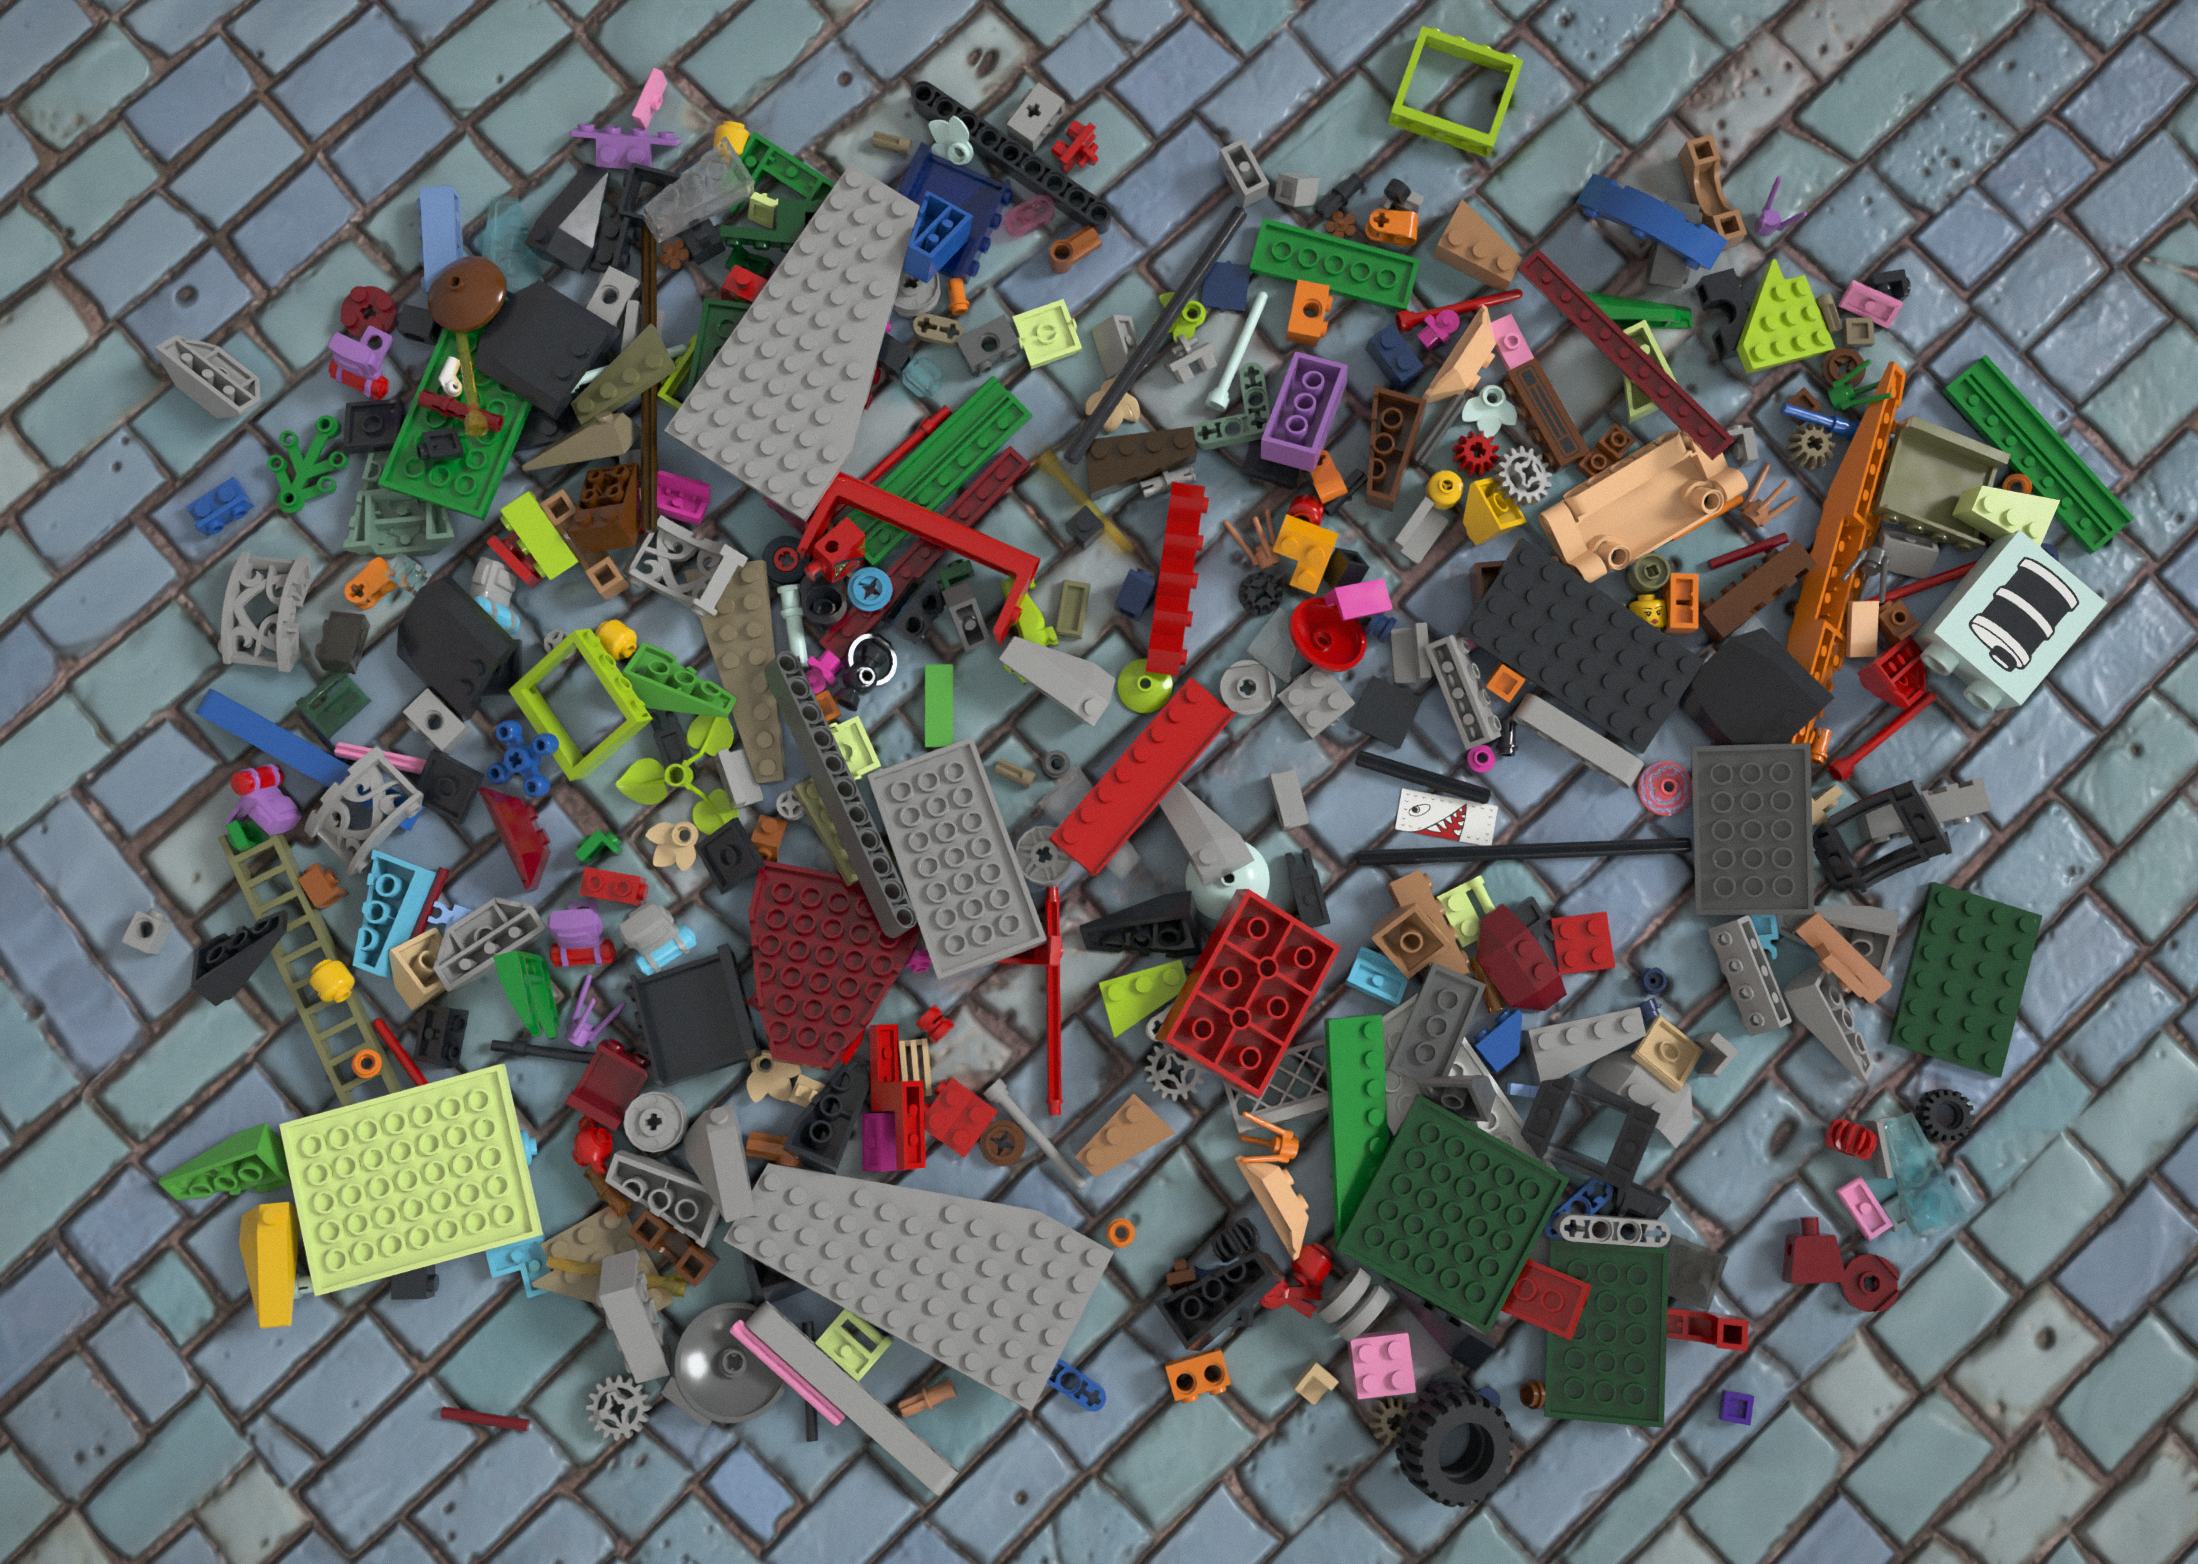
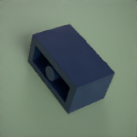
(1394, 357)

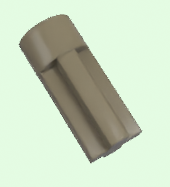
(891, 143)
(1829, 313)
(1015, 773)

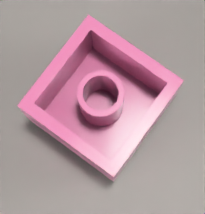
(1381, 1364)

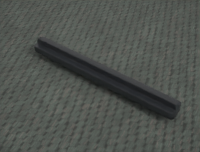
(1423, 777)

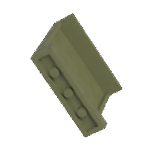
(1926, 477)

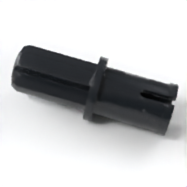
(1340, 196)
(1352, 483)

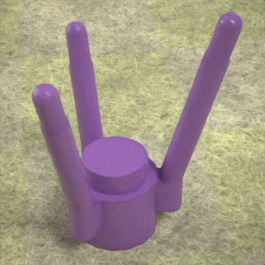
(1770, 219)
(579, 1029)

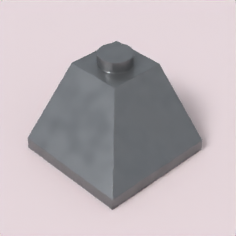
(1463, 1095)

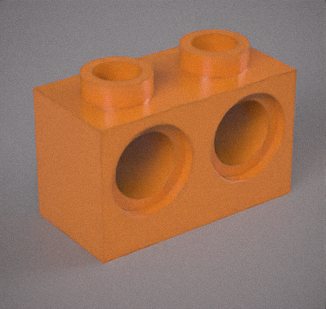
(1681, 603)
(1195, 1366)

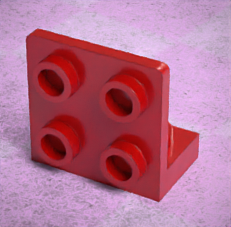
(516, 558)

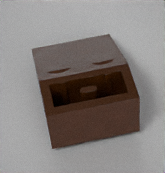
(608, 509)

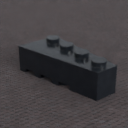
(1219, 1299)

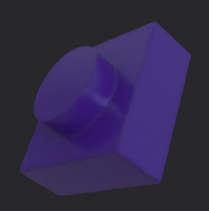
(1736, 1407)

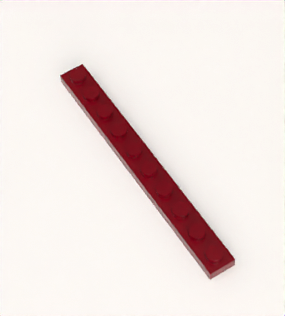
(1625, 355)
(924, 554)

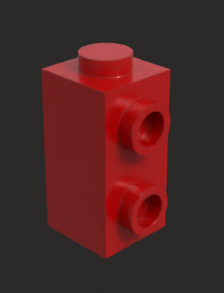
(613, 886)

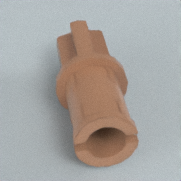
(927, 1398)

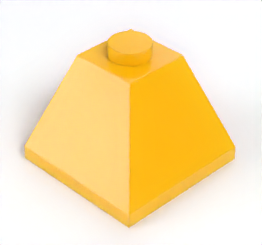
(1488, 514)

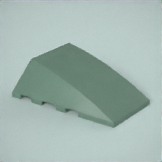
(392, 521)

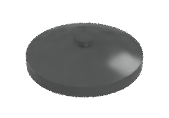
(720, 1373)

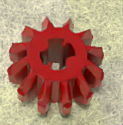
(1465, 453)
(1850, 1139)

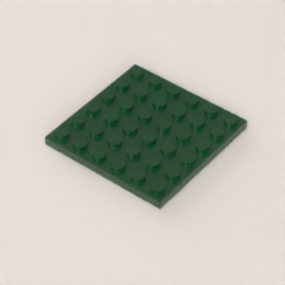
(1452, 1213)

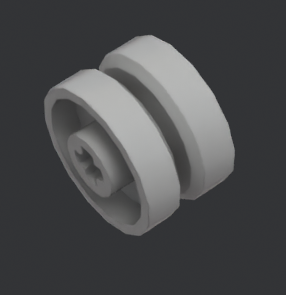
(1353, 1304)

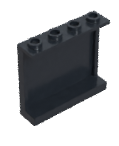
(694, 1018)

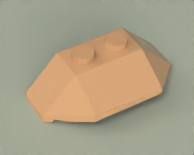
(1464, 361)
(1278, 1202)

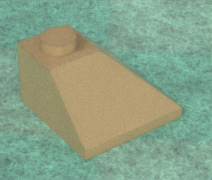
(413, 968)

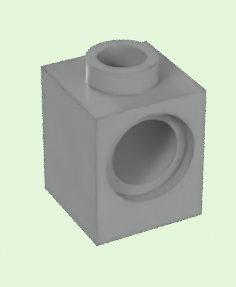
(136, 935)

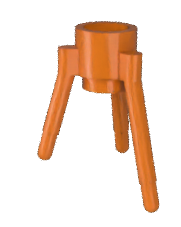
(1284, 1145)

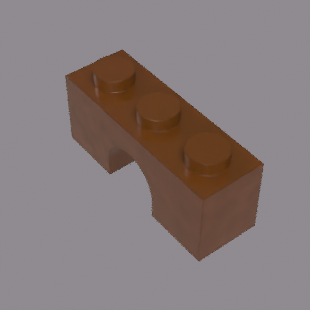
(688, 1257)

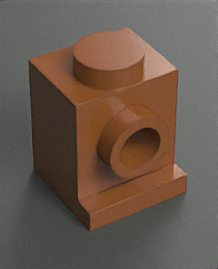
(1890, 628)
(322, 886)

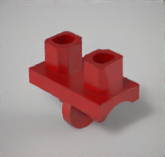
(1083, 138)

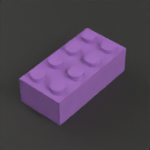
(1304, 411)

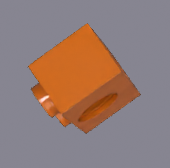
(1308, 297)

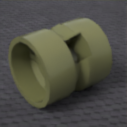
(1642, 579)

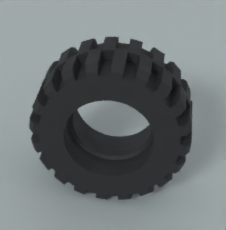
(1481, 1463)

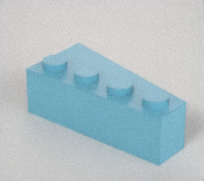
(391, 910)

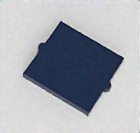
(1226, 287)

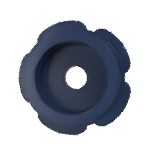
(1660, 980)
(1649, 1009)

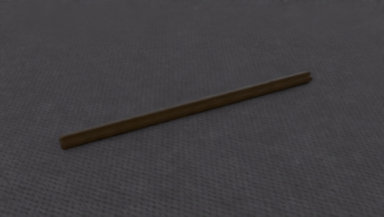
(648, 397)

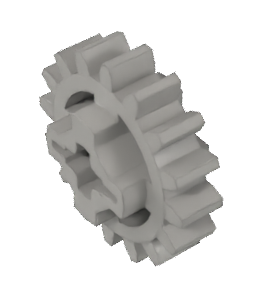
(1522, 476)
(1163, 1074)
(621, 1418)

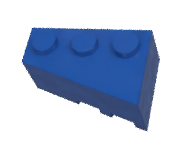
(936, 237)

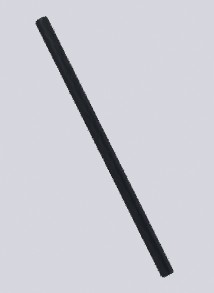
(1155, 336)
(1523, 851)

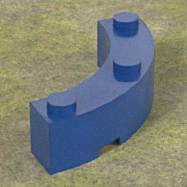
(1651, 219)

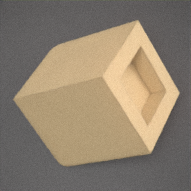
(1314, 1382)

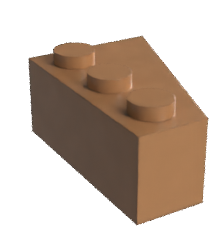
(1477, 249)
(1123, 1136)

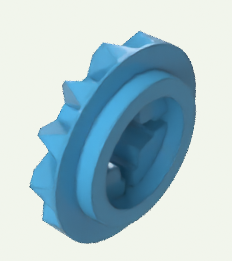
(866, 577)

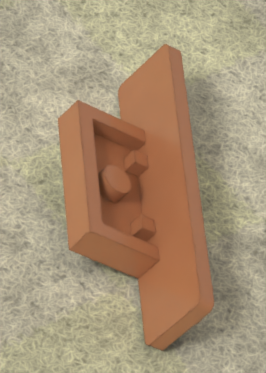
(1843, 959)

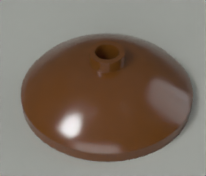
(466, 294)

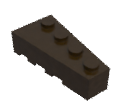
(1134, 458)

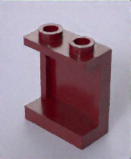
(610, 1084)

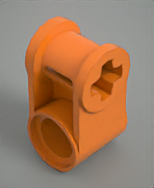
(1393, 228)
(1327, 479)
(371, 583)

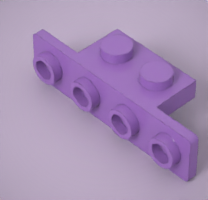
(622, 149)

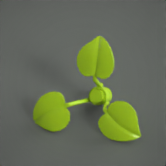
(647, 777)

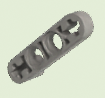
(1613, 1227)

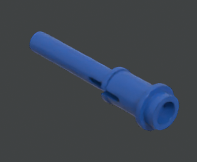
(1832, 424)

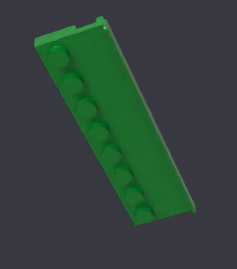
(2039, 453)
(945, 461)
(1355, 1108)

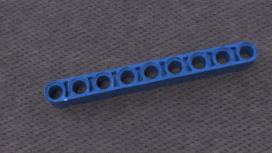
(285, 746)

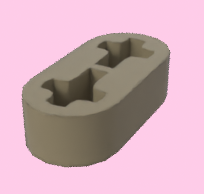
(936, 336)

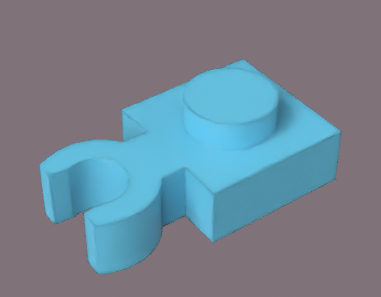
(1767, 930)

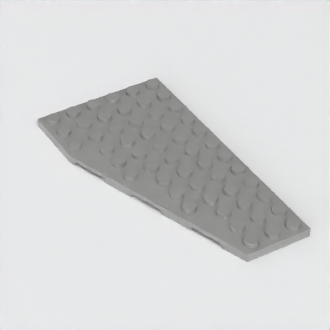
(801, 362)
(943, 1272)

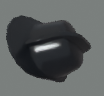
(823, 601)

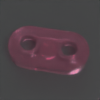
(1028, 216)

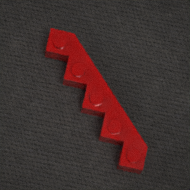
(1176, 579)

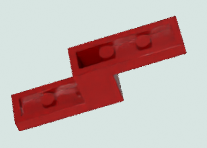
(899, 1096)

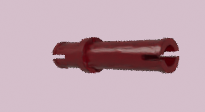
(449, 406)

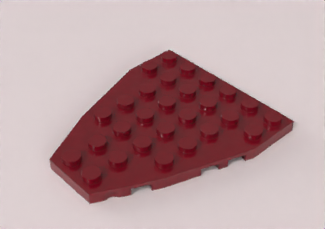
(819, 962)

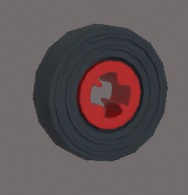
(775, 569)

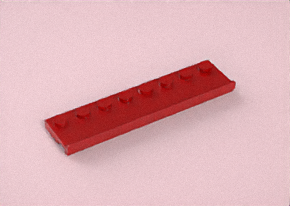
(1141, 777)

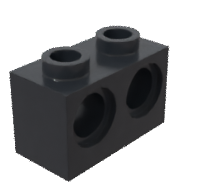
(910, 606)

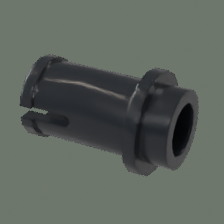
(1507, 740)

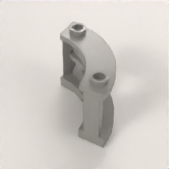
(669, 536)
(294, 581)
(365, 773)

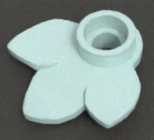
(950, 139)
(1489, 415)

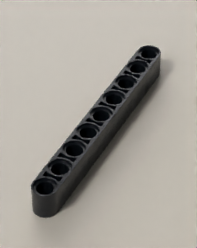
(1021, 165)

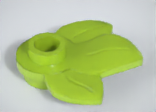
(1184, 324)

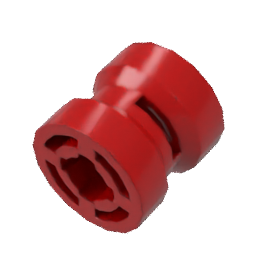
(941, 1026)

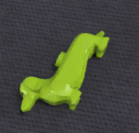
(1031, 622)

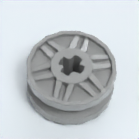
(922, 299)
(1033, 870)
(647, 1107)

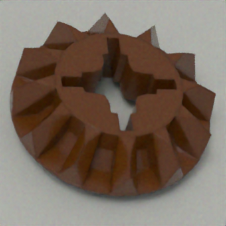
(1839, 357)
(990, 1148)

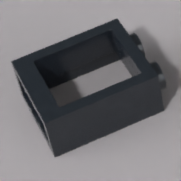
(632, 183)

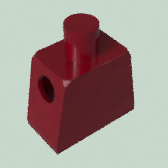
(1812, 1256)

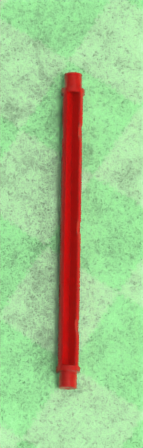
(1053, 1009)

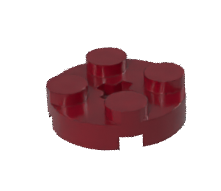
(362, 299)
(1885, 1283)

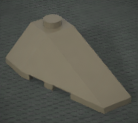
(599, 438)

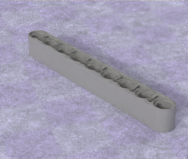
(852, 1398)

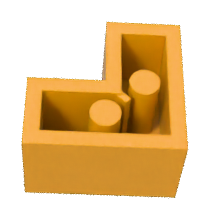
(1309, 546)

